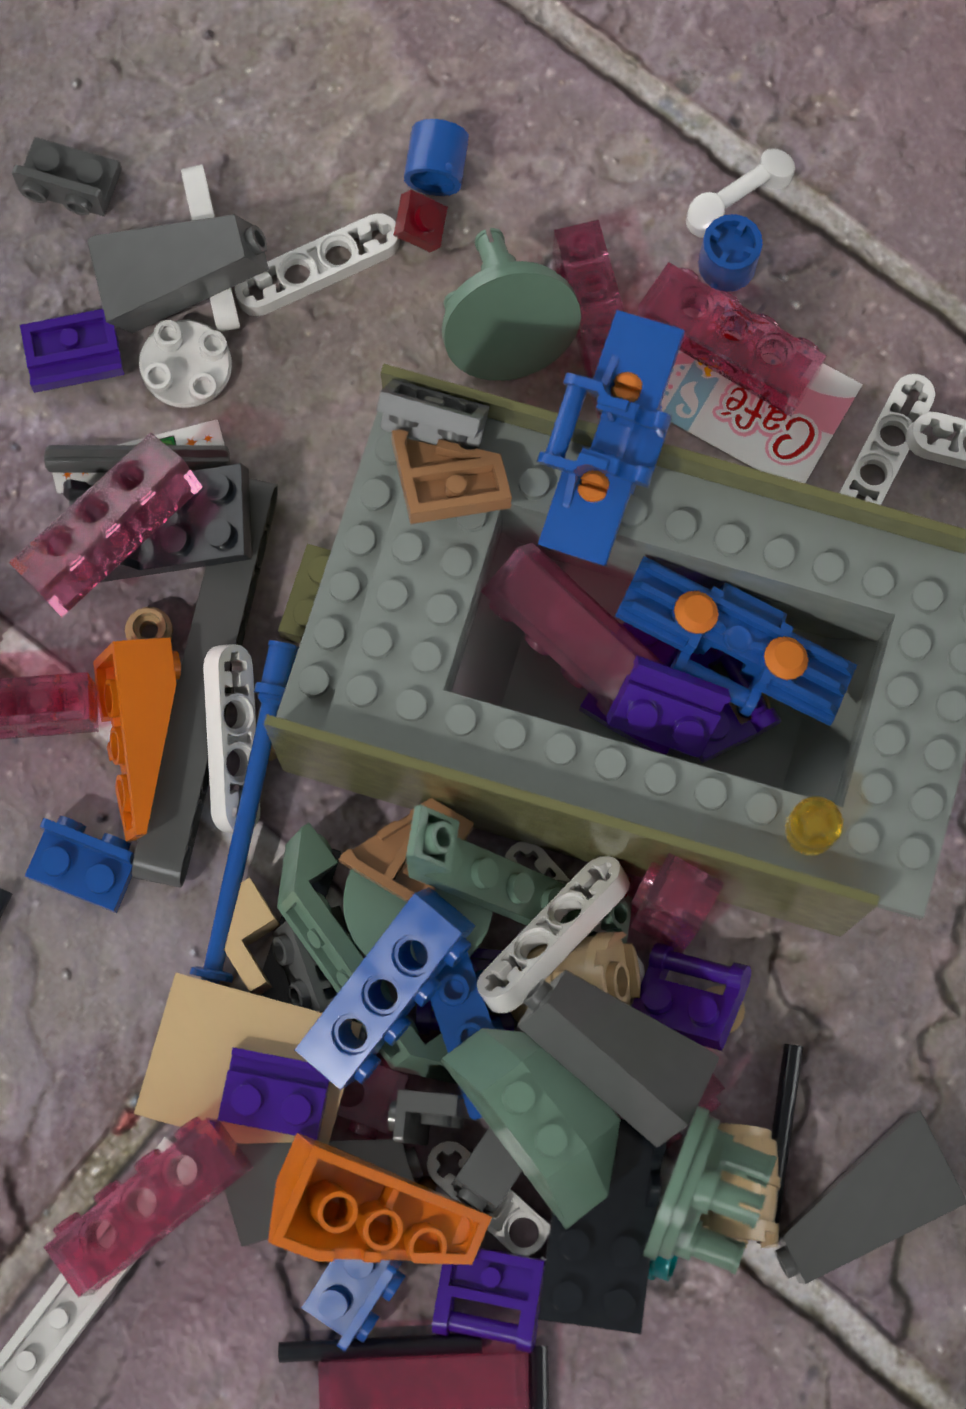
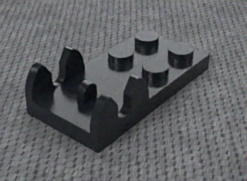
(202, 533)
(598, 1264)

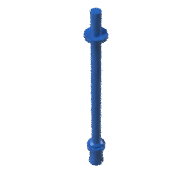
(270, 693)

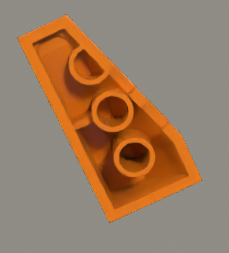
(137, 696)
(351, 1209)

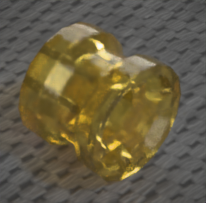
(819, 817)

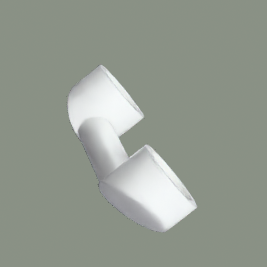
(773, 171)

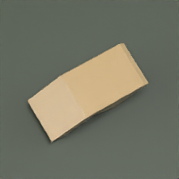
(249, 923)

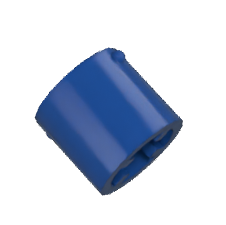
(436, 157)
(730, 252)

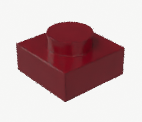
(420, 221)

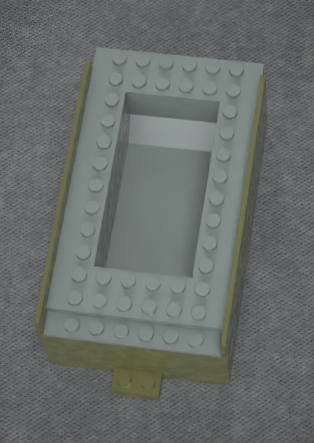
(429, 694)

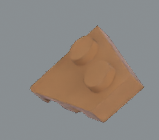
(448, 479)
(384, 855)

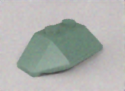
(541, 1116)

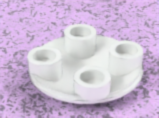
(185, 363)

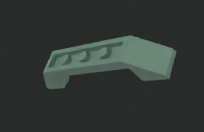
(488, 879)
(309, 914)

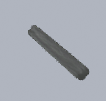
(103, 457)

